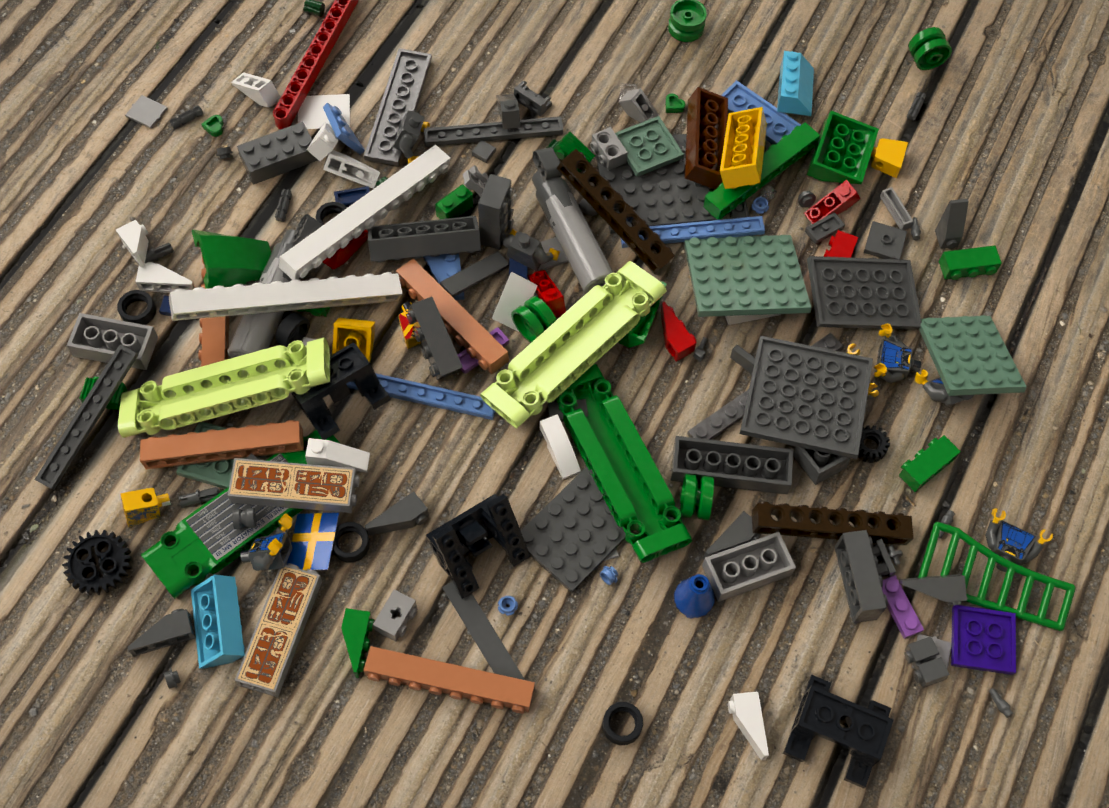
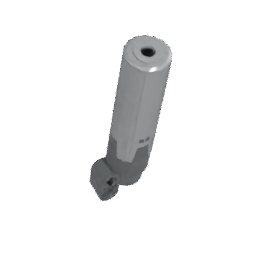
(568, 222)
(258, 329)

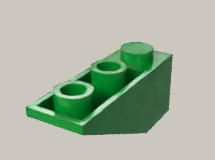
(355, 630)

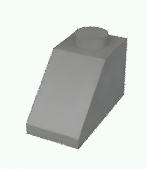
(638, 105)

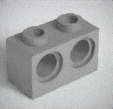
(608, 148)

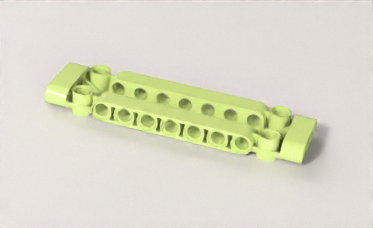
(573, 344)
(224, 387)

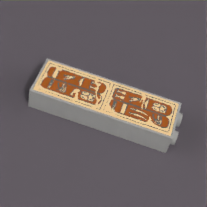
(293, 485)
(279, 630)

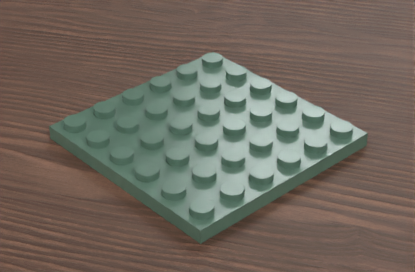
(746, 276)

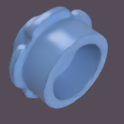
(760, 201)
(609, 575)
(507, 610)

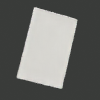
(514, 294)

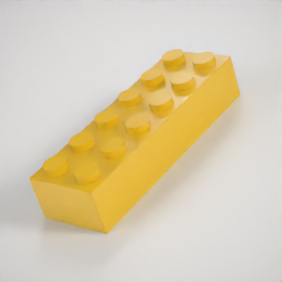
(743, 148)

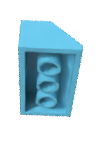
(795, 84)
(217, 621)

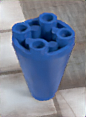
(694, 596)

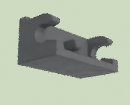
(531, 99)

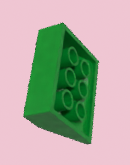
(842, 150)

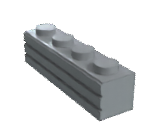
(896, 208)

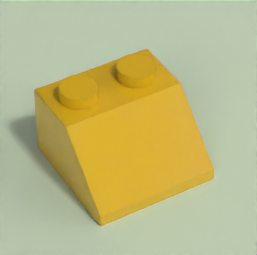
(353, 330)

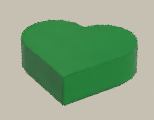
(674, 104)
(213, 125)

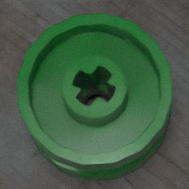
(687, 20)
(929, 48)
(532, 318)
(699, 497)

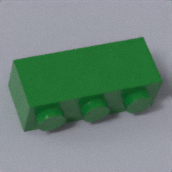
(970, 262)
(928, 462)

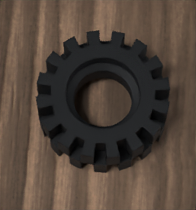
(881, 440)

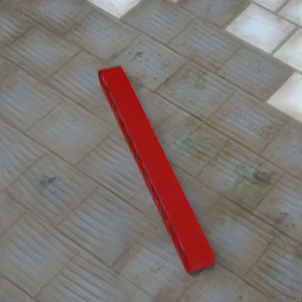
(312, 62)

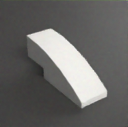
(559, 446)

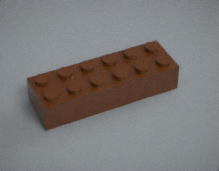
(705, 137)

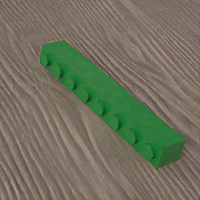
(775, 161)

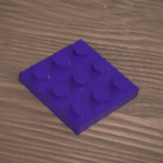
(983, 639)

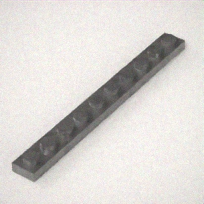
(734, 410)

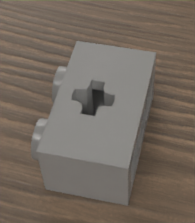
(396, 604)

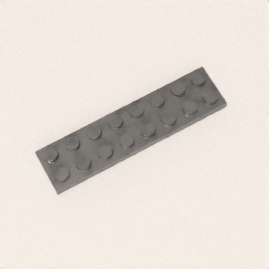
(399, 97)

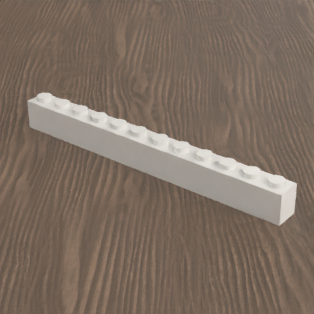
(363, 213)
(285, 296)

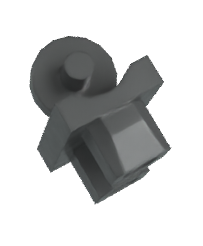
(886, 568)

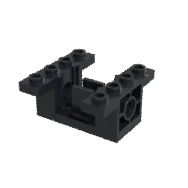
(345, 367)
(471, 534)
(822, 714)

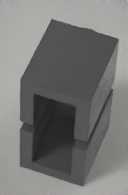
(929, 672)

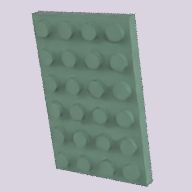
(971, 356)

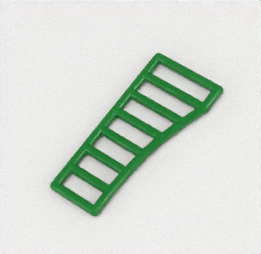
(994, 558)

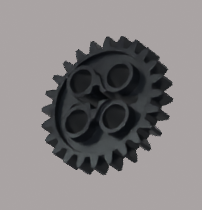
(79, 569)

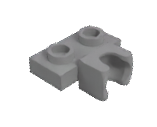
(475, 180)

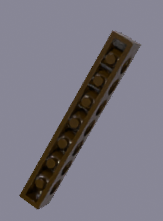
(615, 220)
(764, 523)

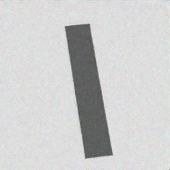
(483, 633)

